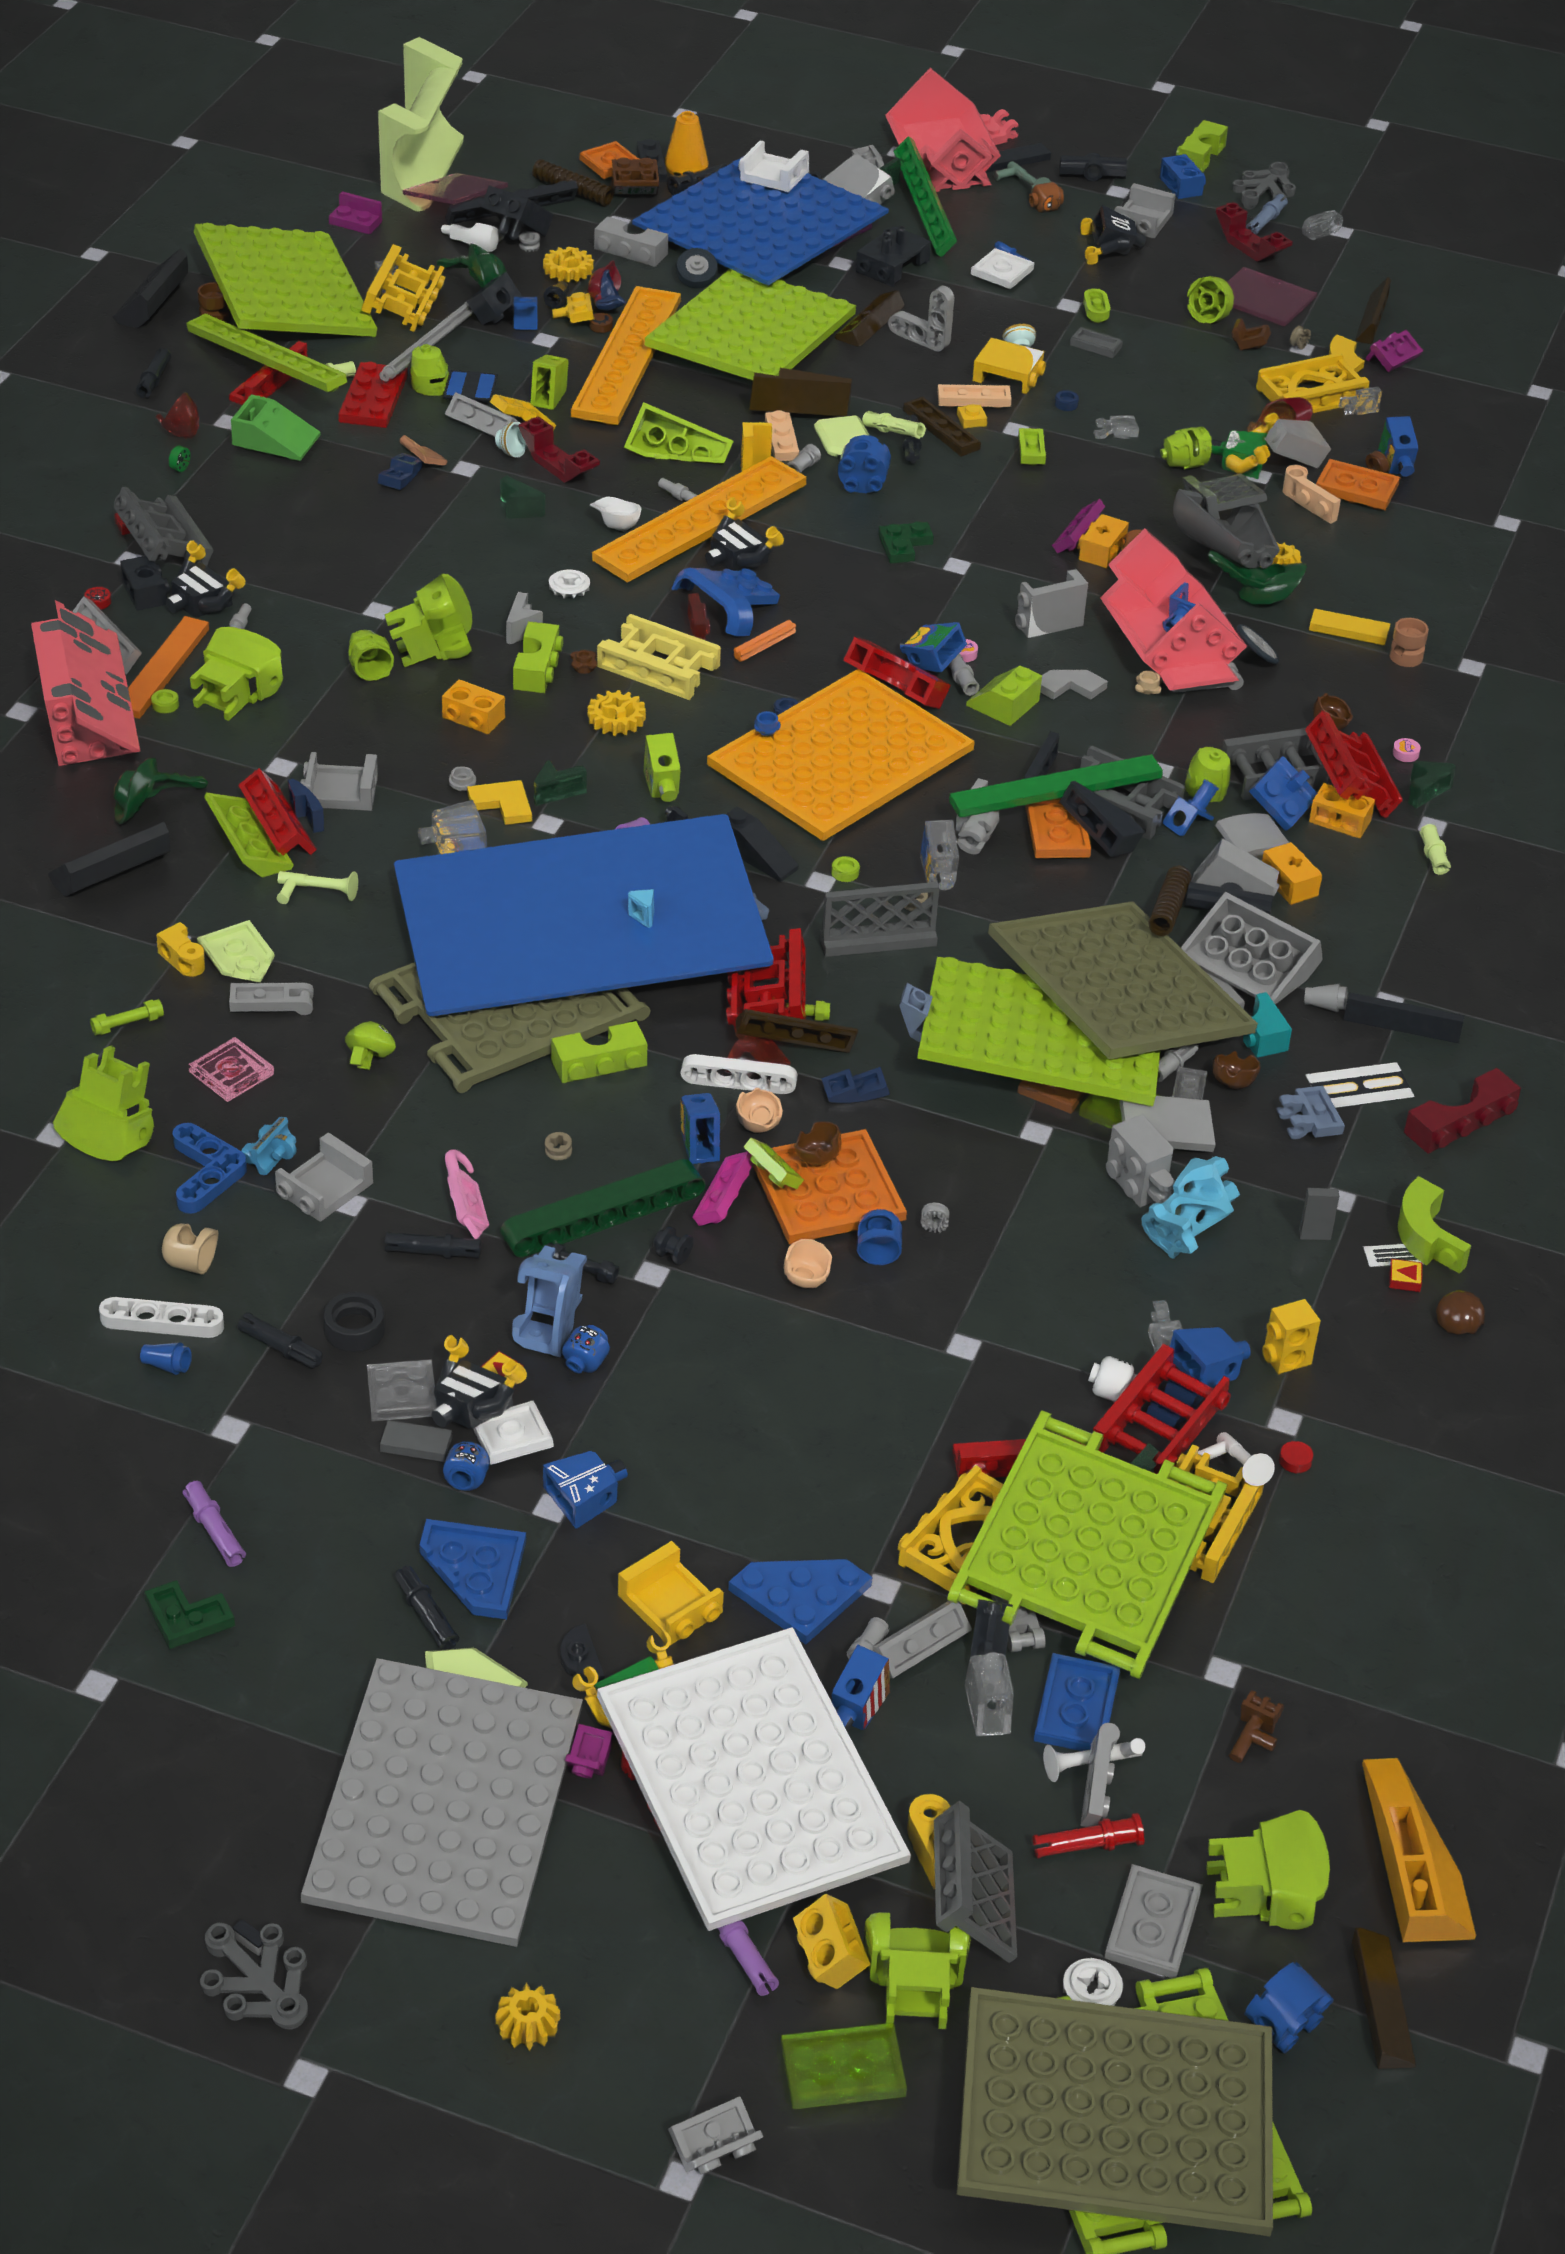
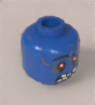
(586, 1349)
(466, 1466)

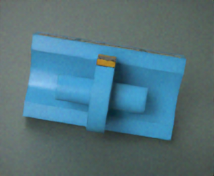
(273, 1145)

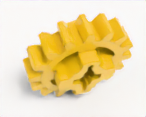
(568, 264)
(616, 712)

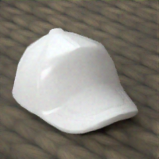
(618, 513)

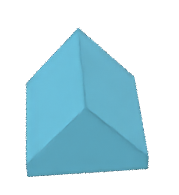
(642, 906)

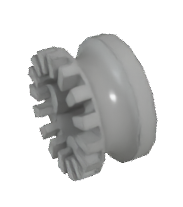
(529, 241)
(932, 1224)

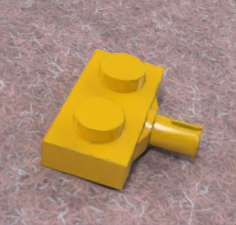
(577, 308)

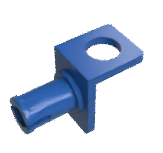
(525, 313)
(1178, 607)
(1191, 808)

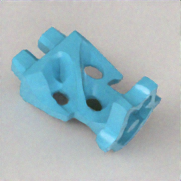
(1174, 1222)

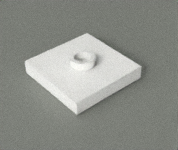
(1002, 268)
(514, 1433)

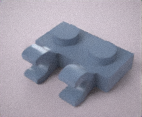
(1317, 1110)

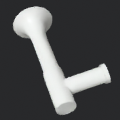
(1257, 1467)
(1057, 1762)

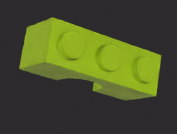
(1205, 140)
(540, 655)
(579, 1060)

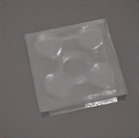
(401, 1390)

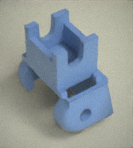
(551, 1291)

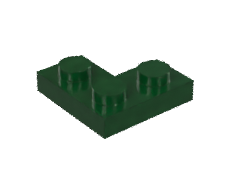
(900, 539)
(185, 1621)

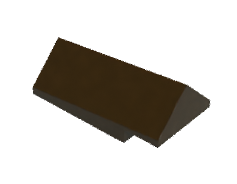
(801, 393)

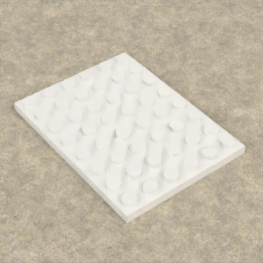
(752, 1778)

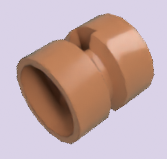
(1409, 642)

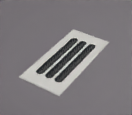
(1382, 1254)

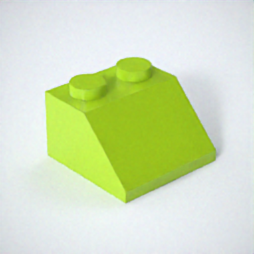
(1008, 695)

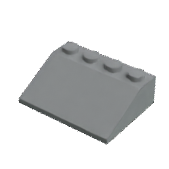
(1253, 949)

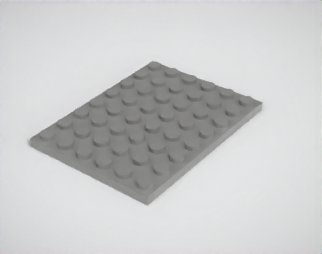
(443, 1802)

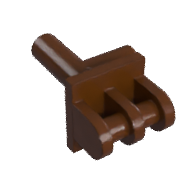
(1257, 1714)

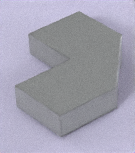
(1081, 681)

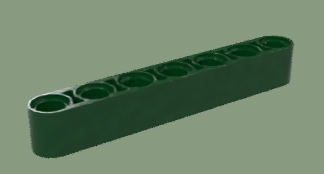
(602, 1207)

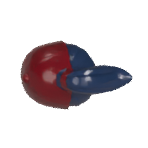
(604, 287)

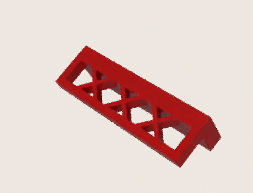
(265, 380)
(275, 813)
(993, 1457)

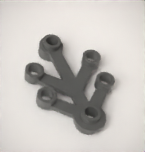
(1276, 172)
(257, 1978)

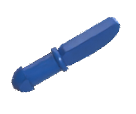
(1002, 246)

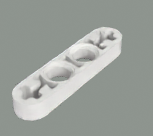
(739, 1069)
(162, 1313)

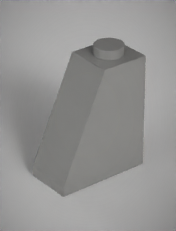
(1298, 441)
(1234, 865)

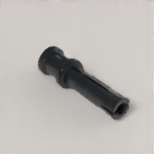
(682, 180)

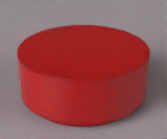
(1296, 1457)

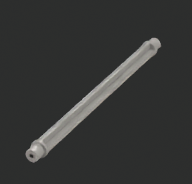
(431, 338)

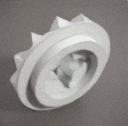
(569, 583)
(1084, 1971)

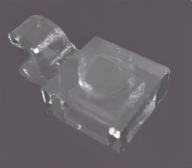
(1364, 401)
(1120, 426)
(1162, 1328)

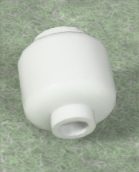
(1111, 1378)

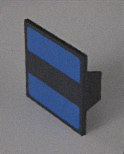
(474, 385)

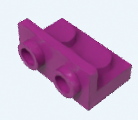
(357, 213)
(1395, 350)

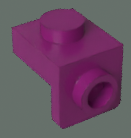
(589, 1751)

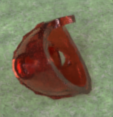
(182, 418)

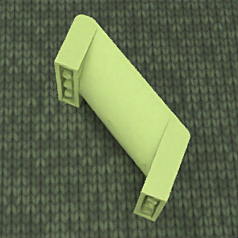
(417, 139)

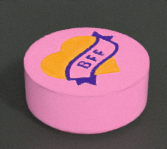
(970, 651)
(1406, 750)

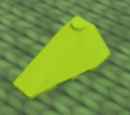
(668, 437)

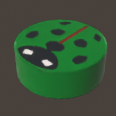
(179, 458)

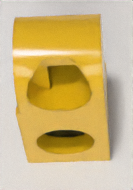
(180, 951)

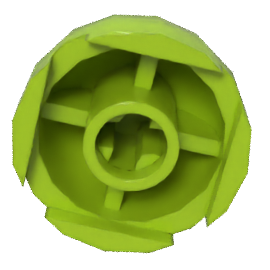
(1210, 299)

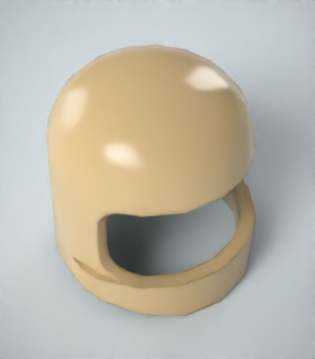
(187, 1251)

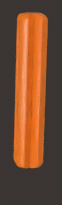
(764, 640)

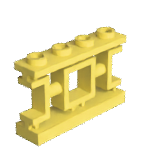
(676, 673)

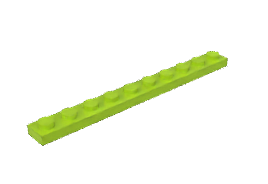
(267, 353)

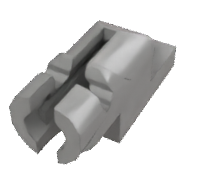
(977, 828)

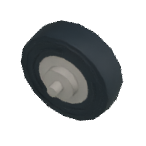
(696, 268)

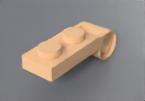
(1309, 494)

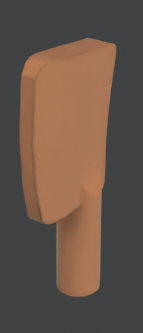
(424, 453)

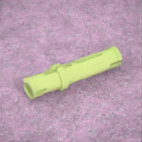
(886, 422)

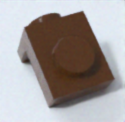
(1252, 337)

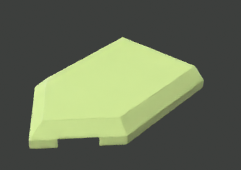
(838, 431)
(238, 951)
(473, 1664)

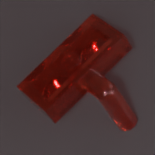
(760, 1048)

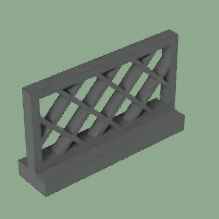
(1225, 492)
(880, 935)
(957, 1880)

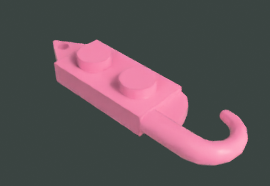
(465, 1194)

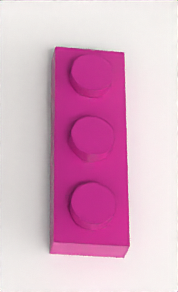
(723, 1189)

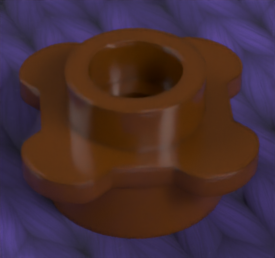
(584, 661)

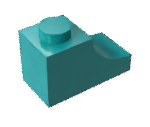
(1272, 1031)

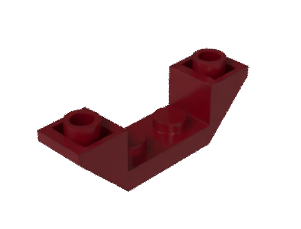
(1233, 223)
(540, 442)

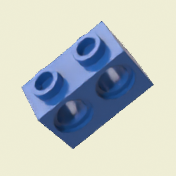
(1182, 176)

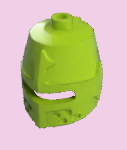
(425, 365)
(1187, 448)
(370, 655)
(1211, 765)

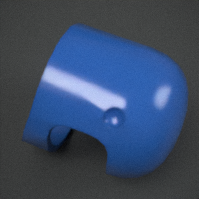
(879, 1237)

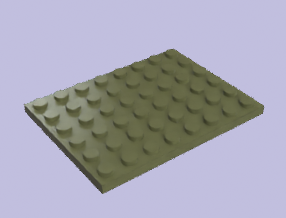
(1121, 980)
(1117, 2112)

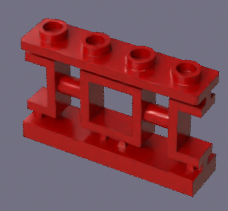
(1353, 764)
(772, 997)

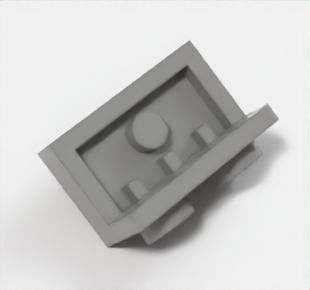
(713, 2135)

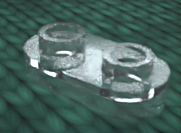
(1322, 224)

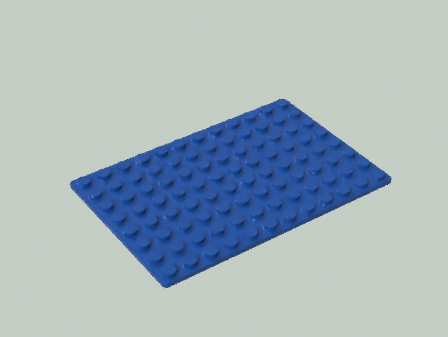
(557, 918)

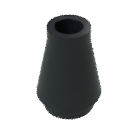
(556, 295)

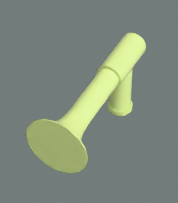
(290, 880)

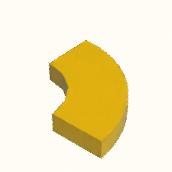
(1347, 349)

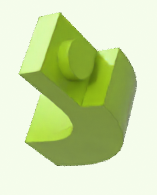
(1422, 1235)

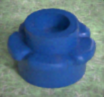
(767, 723)

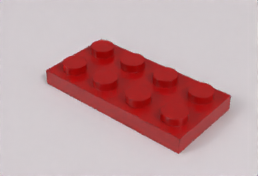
(370, 398)

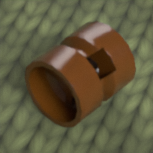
(213, 302)

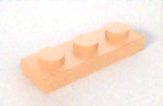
(983, 395)
(783, 437)

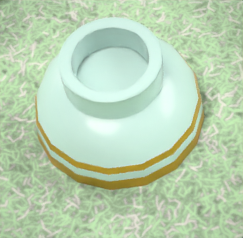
(1020, 334)
(511, 440)

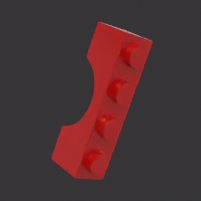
(898, 672)

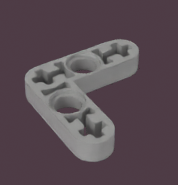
(931, 327)

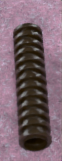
(587, 187)
(1169, 901)

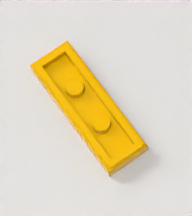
(1349, 627)

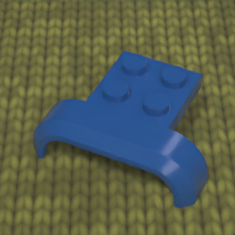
(732, 590)

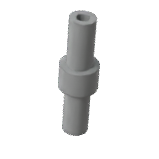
(678, 490)
(240, 619)

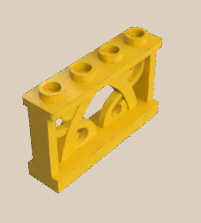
(1283, 381)
(950, 1510)

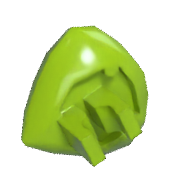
(367, 1041)

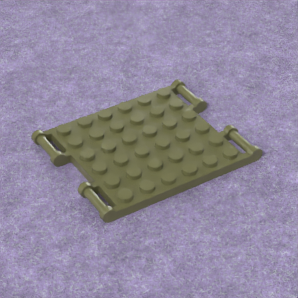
(507, 1035)

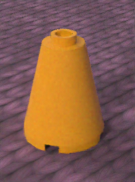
(686, 146)

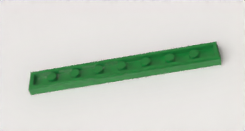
(925, 197)
(1054, 785)

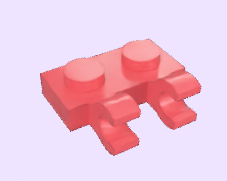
(999, 128)

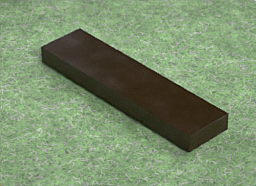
(942, 426)

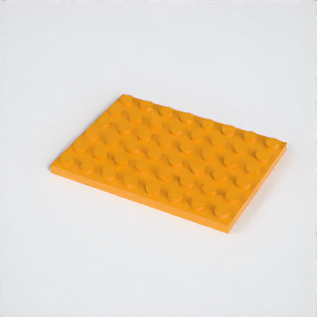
(841, 754)

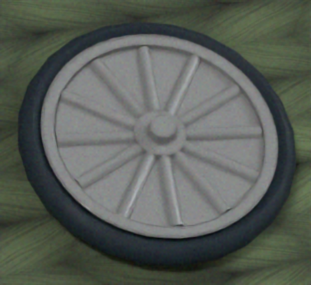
(1257, 644)

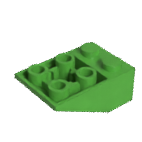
(272, 429)

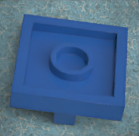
(1284, 793)

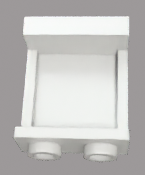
(773, 170)

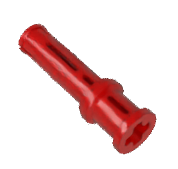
(1105, 1834)

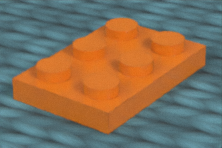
(1358, 484)
(1056, 831)

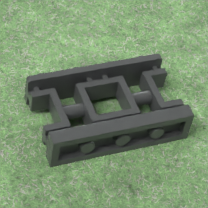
(160, 526)
(1160, 792)

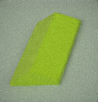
(247, 835)

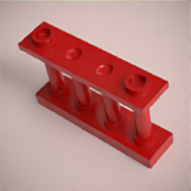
(1145, 1388)

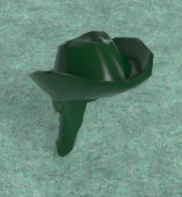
(481, 264)
(1260, 583)
(144, 783)

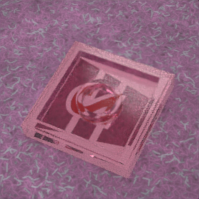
(231, 1069)

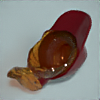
(1286, 408)

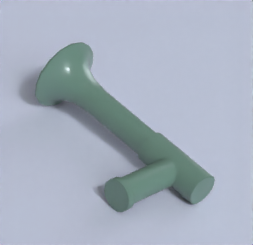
(1014, 169)

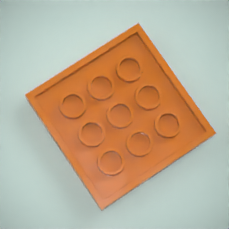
(832, 1193)

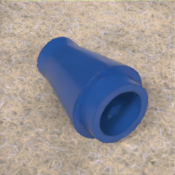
(168, 1357)

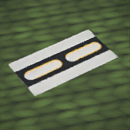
(1363, 1084)

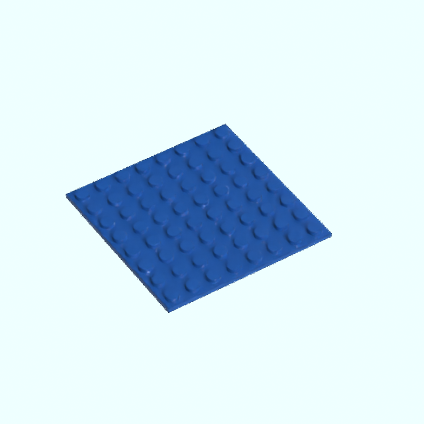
(760, 227)

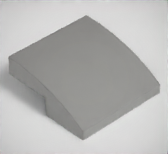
(1251, 833)

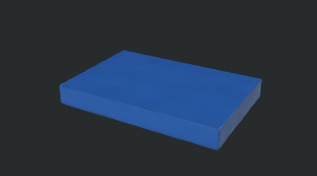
(1075, 1702)

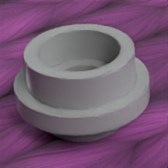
(461, 778)

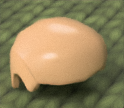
(759, 1110)
(807, 1263)

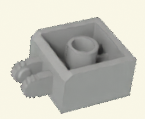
(1140, 1161)

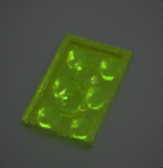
(843, 2066)

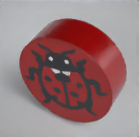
(100, 596)

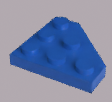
(475, 1563)
(801, 1592)

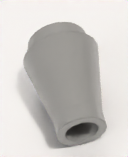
(1328, 997)

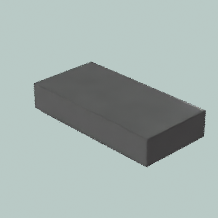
(1096, 342)
(1319, 1213)
(416, 1440)

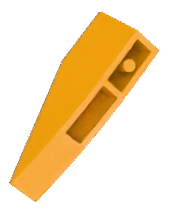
(1419, 1868)

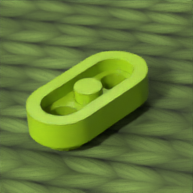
(1096, 305)

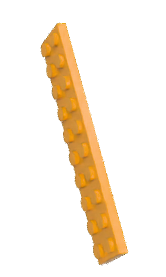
(624, 357)
(696, 519)

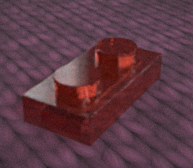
(697, 617)

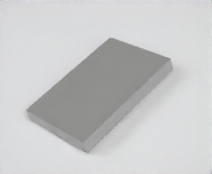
(1179, 1120)
(1153, 1921)

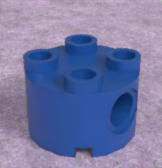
(864, 464)
(1289, 2004)

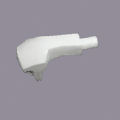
(480, 234)

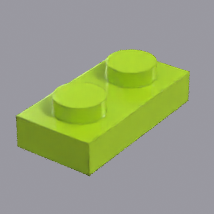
(1031, 446)
(767, 1158)

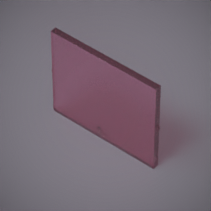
(454, 188)
(1268, 296)

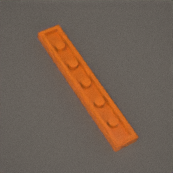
(165, 663)

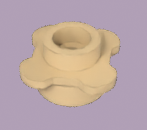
(1148, 682)

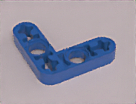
(191, 1142)

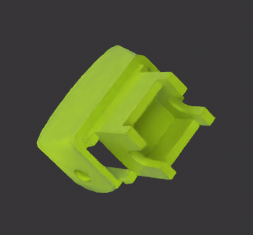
(438, 614)
(230, 662)
(96, 1111)
(1280, 1860)
(915, 1966)

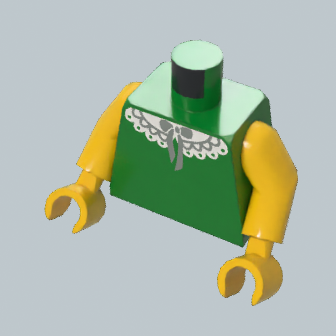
(1244, 450)
(642, 1667)

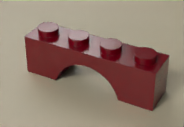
(1437, 1124)

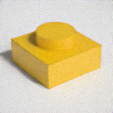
(972, 416)

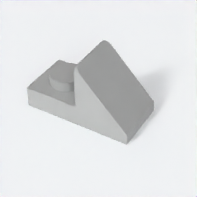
(518, 618)

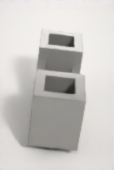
(645, 248)

